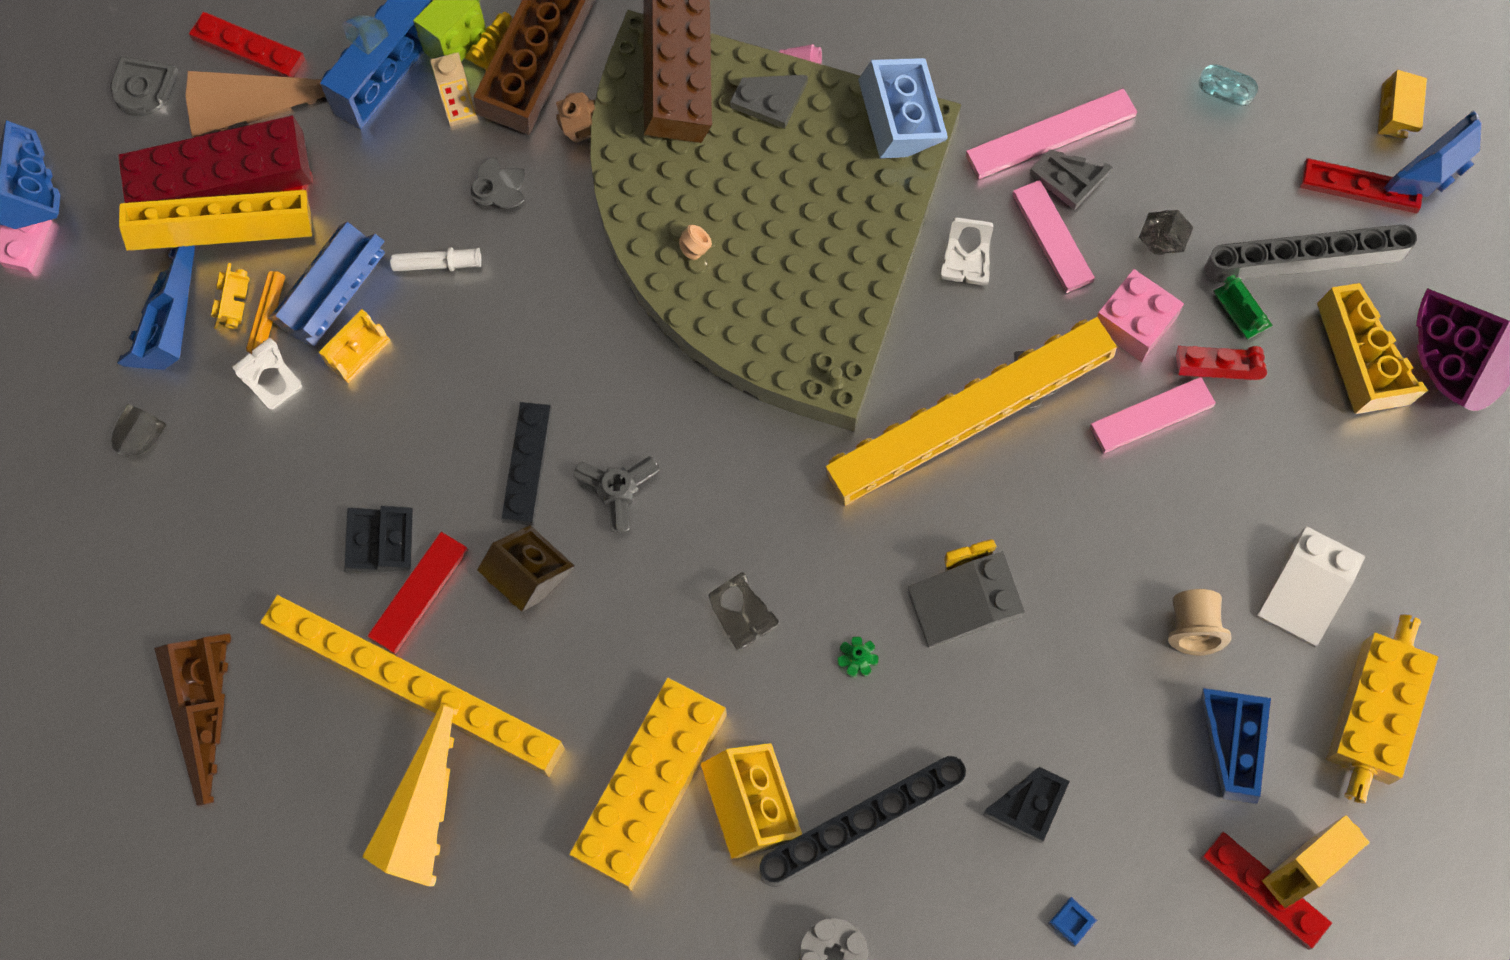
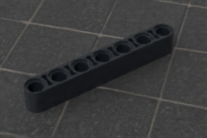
(874, 809)

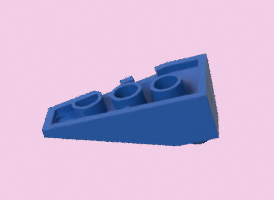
(25, 181)

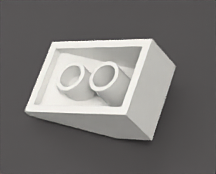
(1310, 586)

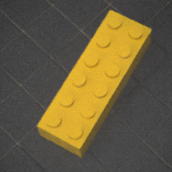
(648, 784)

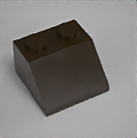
(524, 567)

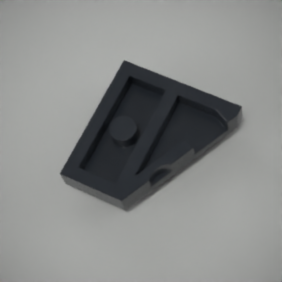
(1030, 804)

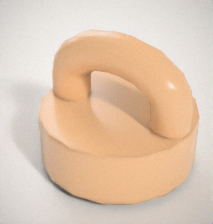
(694, 242)

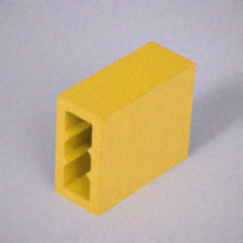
(1315, 861)

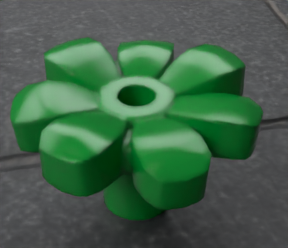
(853, 661)

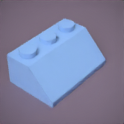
(902, 106)

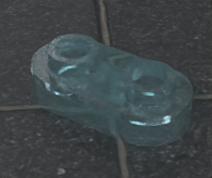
(1228, 85)

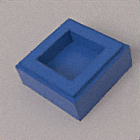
(1072, 921)

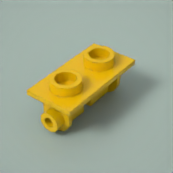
(226, 309)

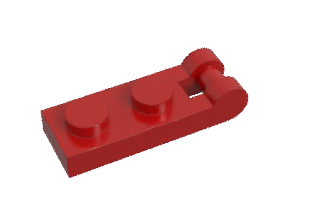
(1221, 362)

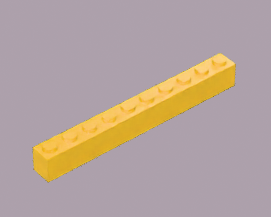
(971, 410)
(412, 685)

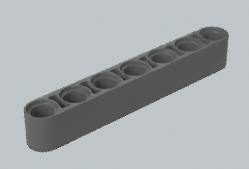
(1321, 245)

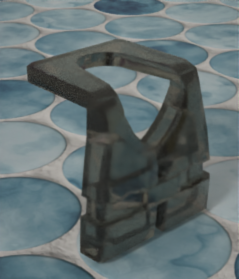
(749, 622)

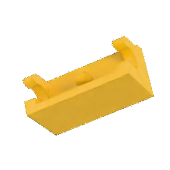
(1402, 104)
(354, 346)

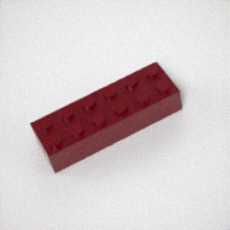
(223, 163)

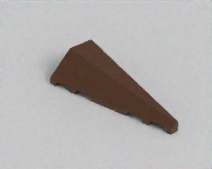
(193, 686)

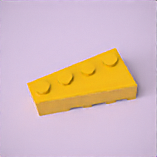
(1366, 352)

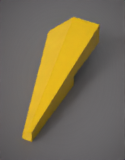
(409, 828)

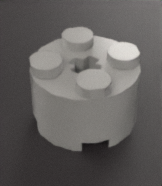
(833, 933)

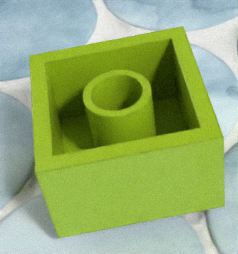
(450, 27)

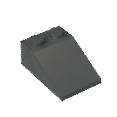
(966, 599)

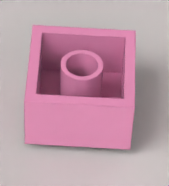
(1139, 314)

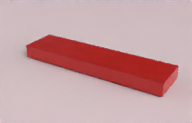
(1355, 185)
(418, 593)

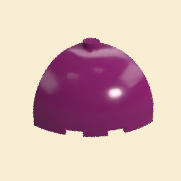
(1463, 350)

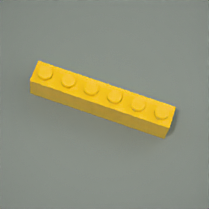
(215, 220)

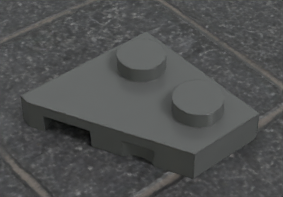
(769, 97)

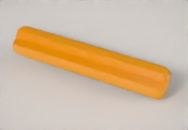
(267, 304)

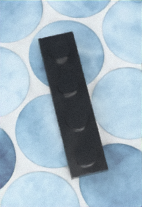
(526, 464)

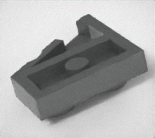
(1069, 176)

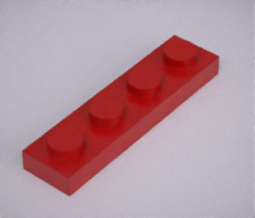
(246, 46)
(1246, 875)

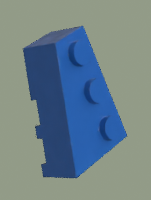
(1238, 741)

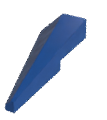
(162, 322)

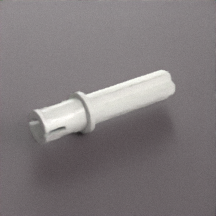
(436, 260)

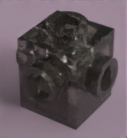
(1166, 232)

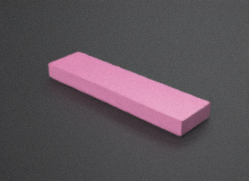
(1053, 236)
(1152, 415)

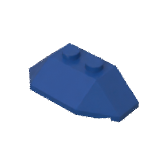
(1441, 160)

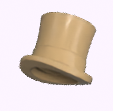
(1198, 623)

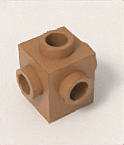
(575, 116)

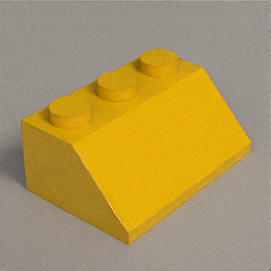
(750, 799)

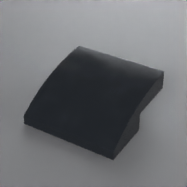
(378, 539)

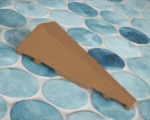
(228, 98)

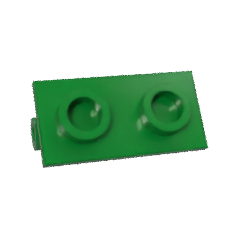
(1242, 307)

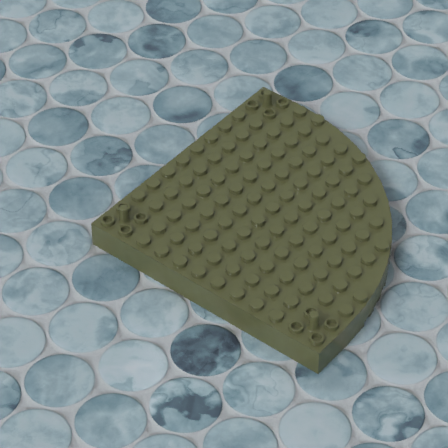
(798, 218)

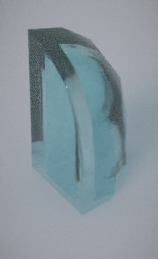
(365, 32)

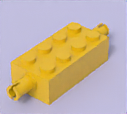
(1382, 709)

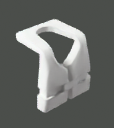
(971, 266)
(265, 357)

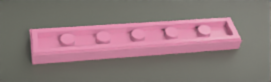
(1051, 133)

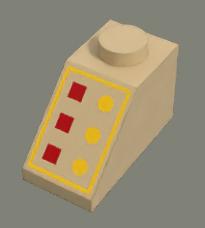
(454, 89)

